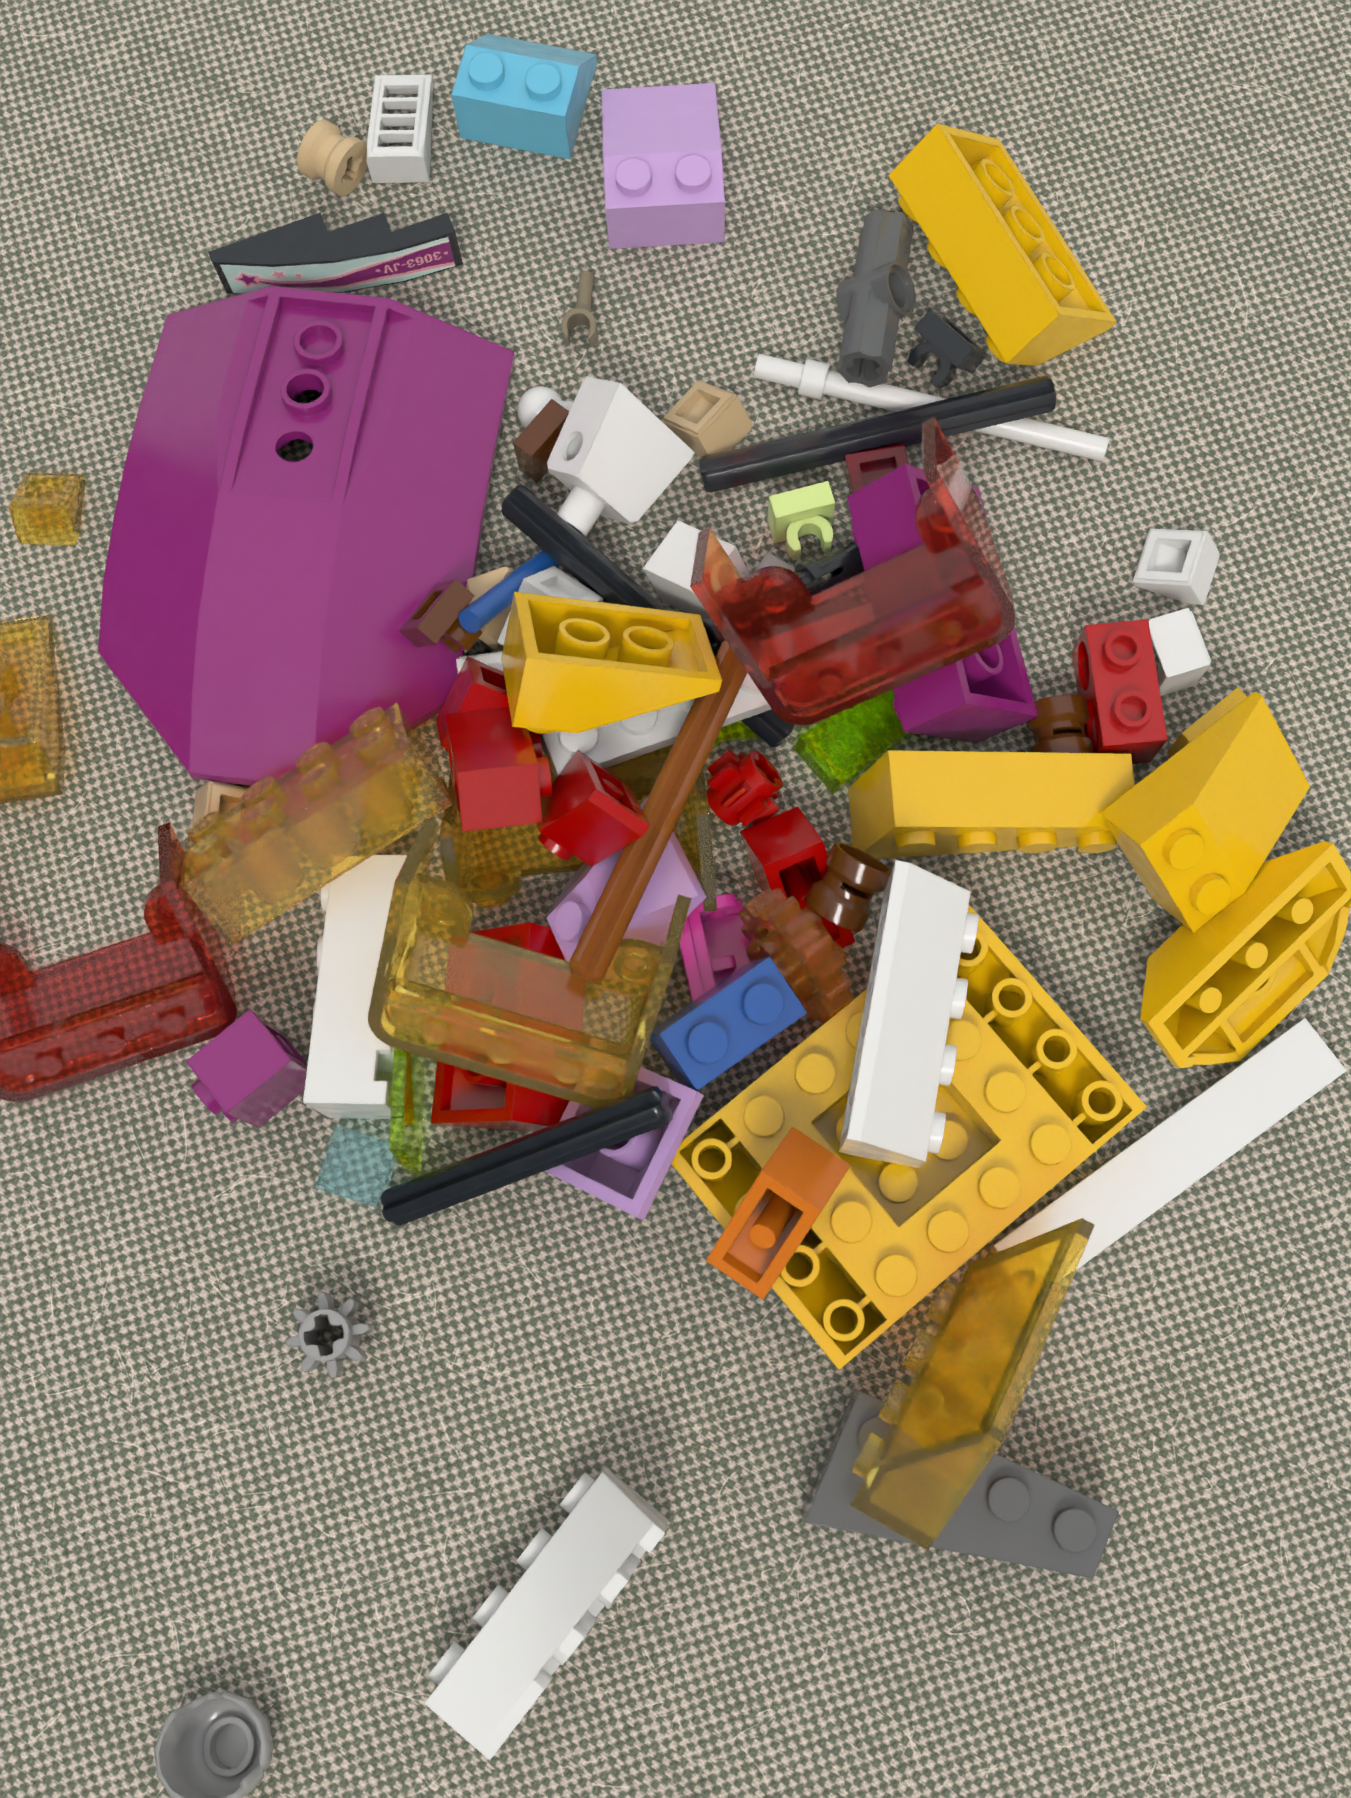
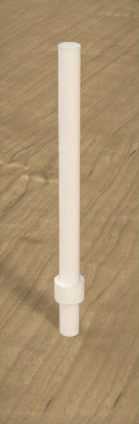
(816, 379)

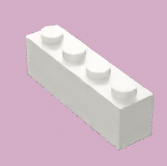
(547, 1612)

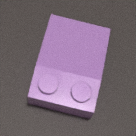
(662, 166)

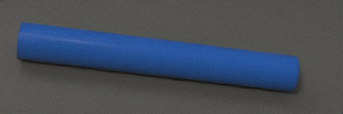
(501, 595)

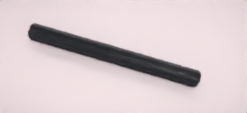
(904, 426)
(603, 577)

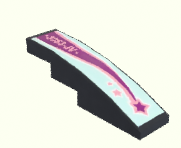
(338, 260)

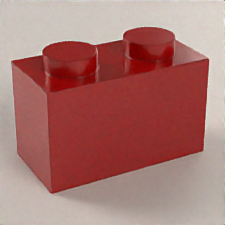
(495, 770)

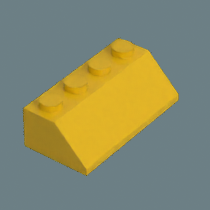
(999, 246)

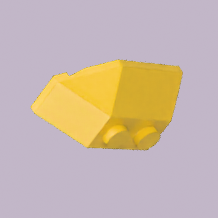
(1251, 964)

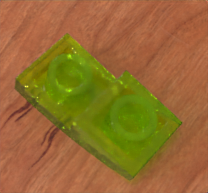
(851, 741)

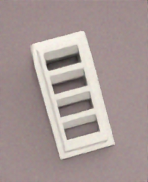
(400, 163)

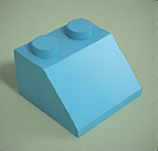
(522, 94)

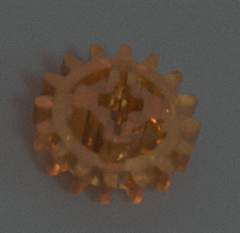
(799, 950)

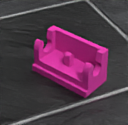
(713, 944)

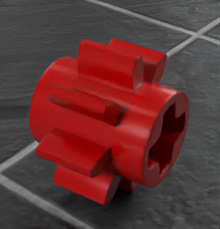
(743, 788)

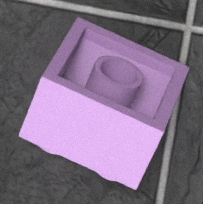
(633, 1169)

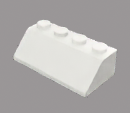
(907, 1019)

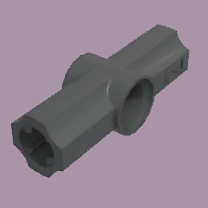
(875, 298)

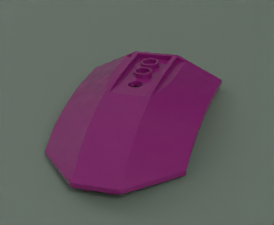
(270, 593)

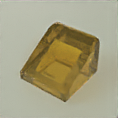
(48, 508)

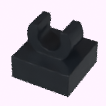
(949, 344)

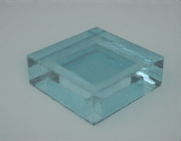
(356, 1167)

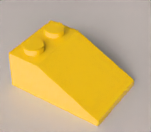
(600, 662)
(1210, 813)

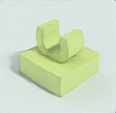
(802, 513)

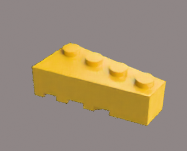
(986, 802)

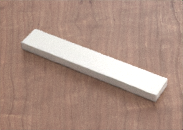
(1190, 1141)

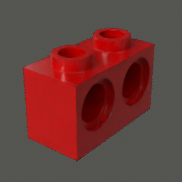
(1121, 688)

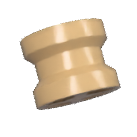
(332, 157)

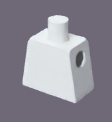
(613, 456)

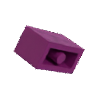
(248, 1071)

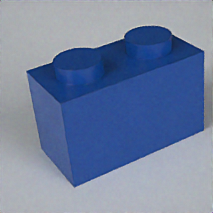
(726, 1023)

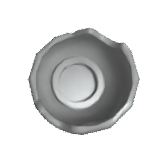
(214, 1747)

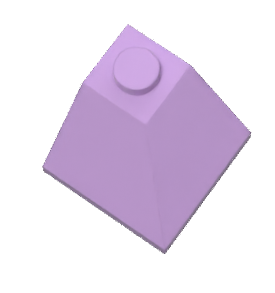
(651, 919)

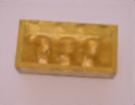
(312, 823)

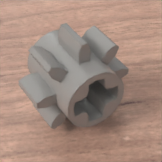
(317, 1322)

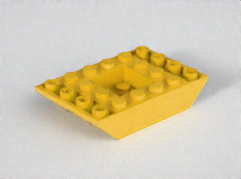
(1019, 1118)

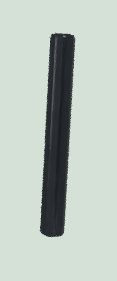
(527, 1155)

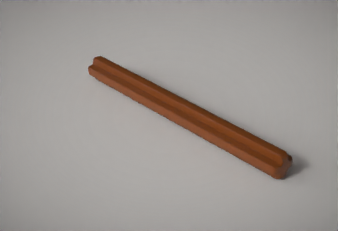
(662, 811)

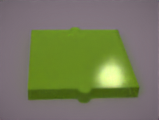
(407, 1110)

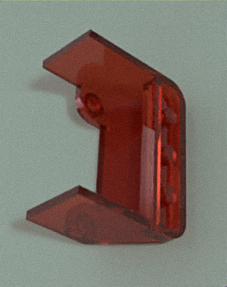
(877, 627)
(117, 1000)

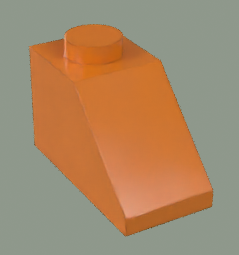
(777, 1212)

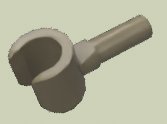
(581, 312)

